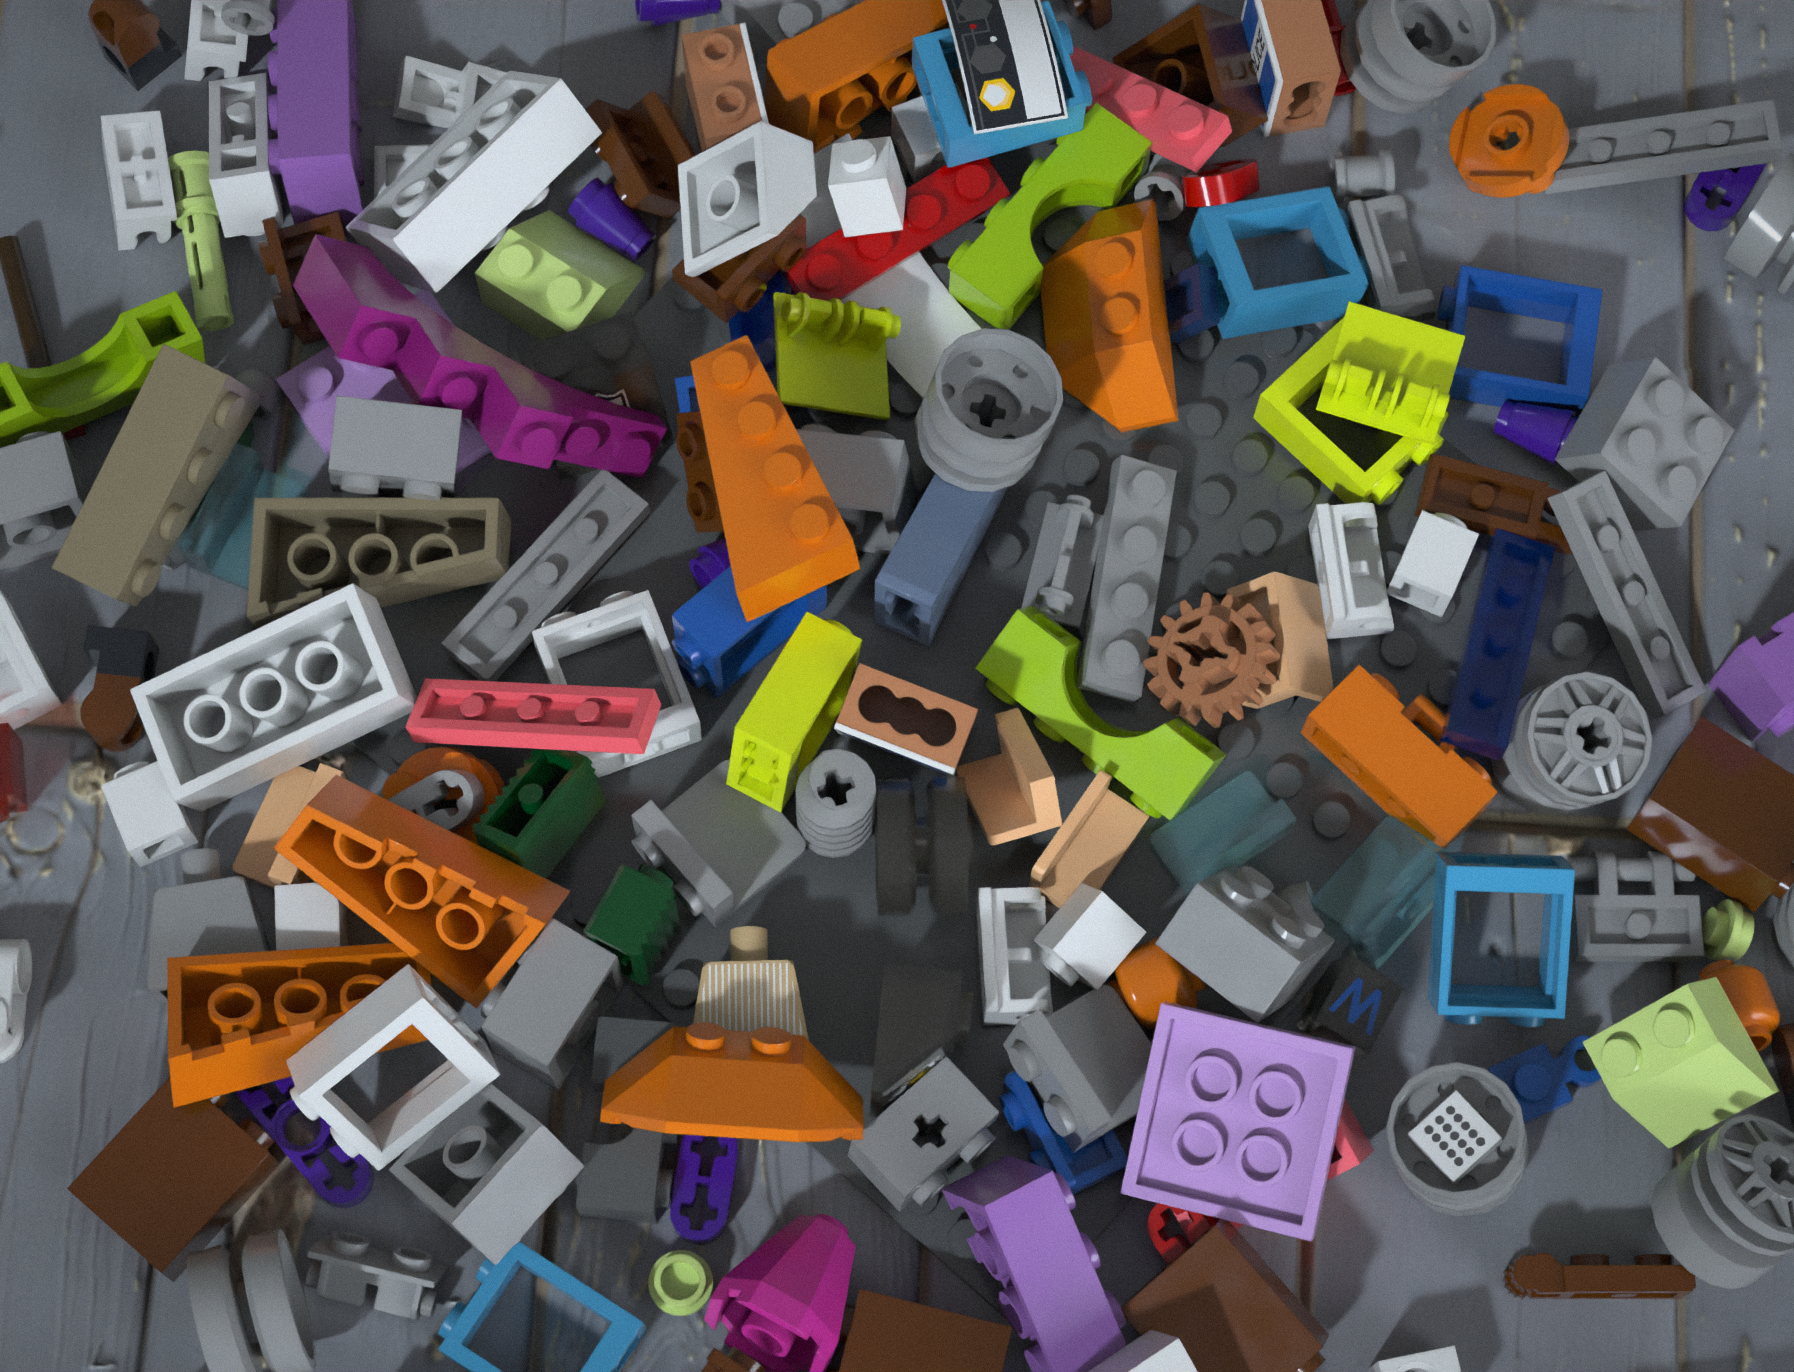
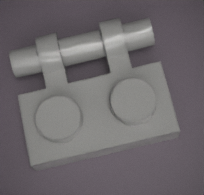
(1634, 926)

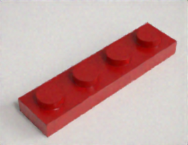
(932, 211)

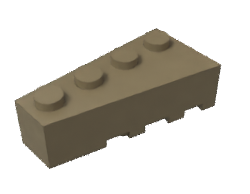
(155, 475)
(380, 544)

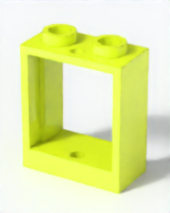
(1279, 416)
(793, 711)

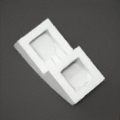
(438, 93)

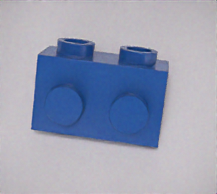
(1079, 1169)

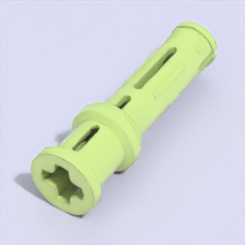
(199, 225)

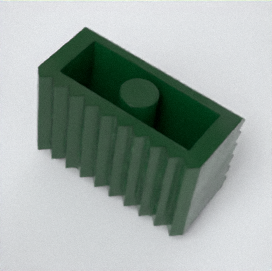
(542, 810)
(635, 920)

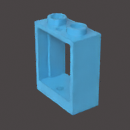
(936, 55)
(1256, 311)
(1511, 874)
(465, 1319)

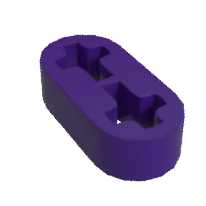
(1737, 189)
(719, 1184)

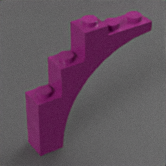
(514, 408)

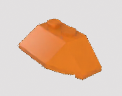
(1111, 318)
(734, 1087)

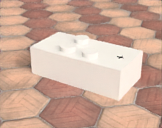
(475, 179)
(275, 698)

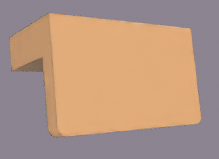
(1296, 616)
(1015, 789)
(279, 809)
(1088, 843)

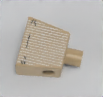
(750, 988)

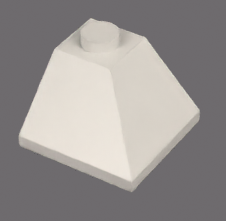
(743, 193)

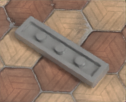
(1669, 146)
(546, 577)
(1126, 579)
(1627, 595)

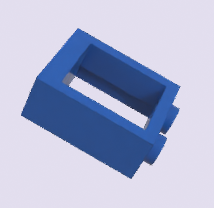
(1533, 298)
(717, 642)

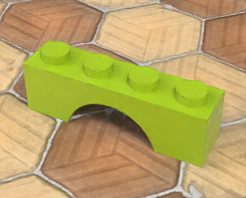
(1090, 167)
(99, 378)
(1037, 667)

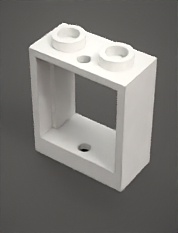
(614, 618)
(360, 1034)

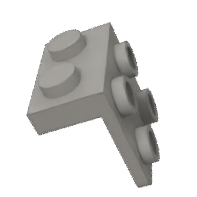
(716, 845)
(1083, 1064)

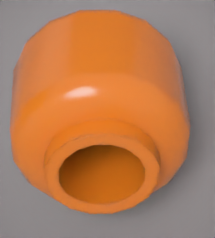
(1151, 977)
(1750, 998)

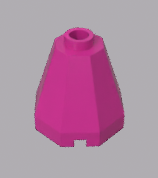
(788, 1296)

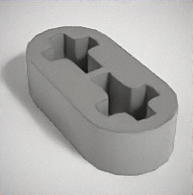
(423, 794)

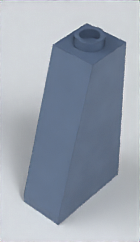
(932, 558)

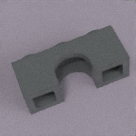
(628, 1176)

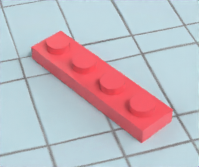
(1173, 123)
(534, 715)

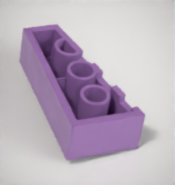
(316, 108)
(1759, 682)
(1043, 1263)

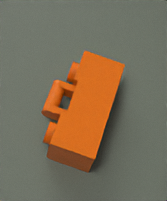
(1394, 761)

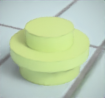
(1727, 931)
(680, 1283)

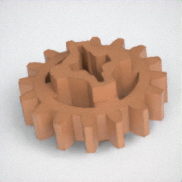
(1217, 682)

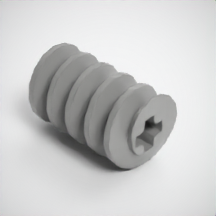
(836, 803)

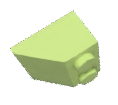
(554, 277)
(1682, 1063)

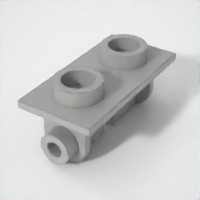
(1064, 560)
(399, 1274)

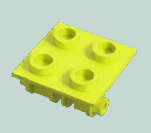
(833, 354)
(1391, 373)

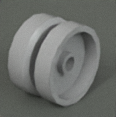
(251, 1310)

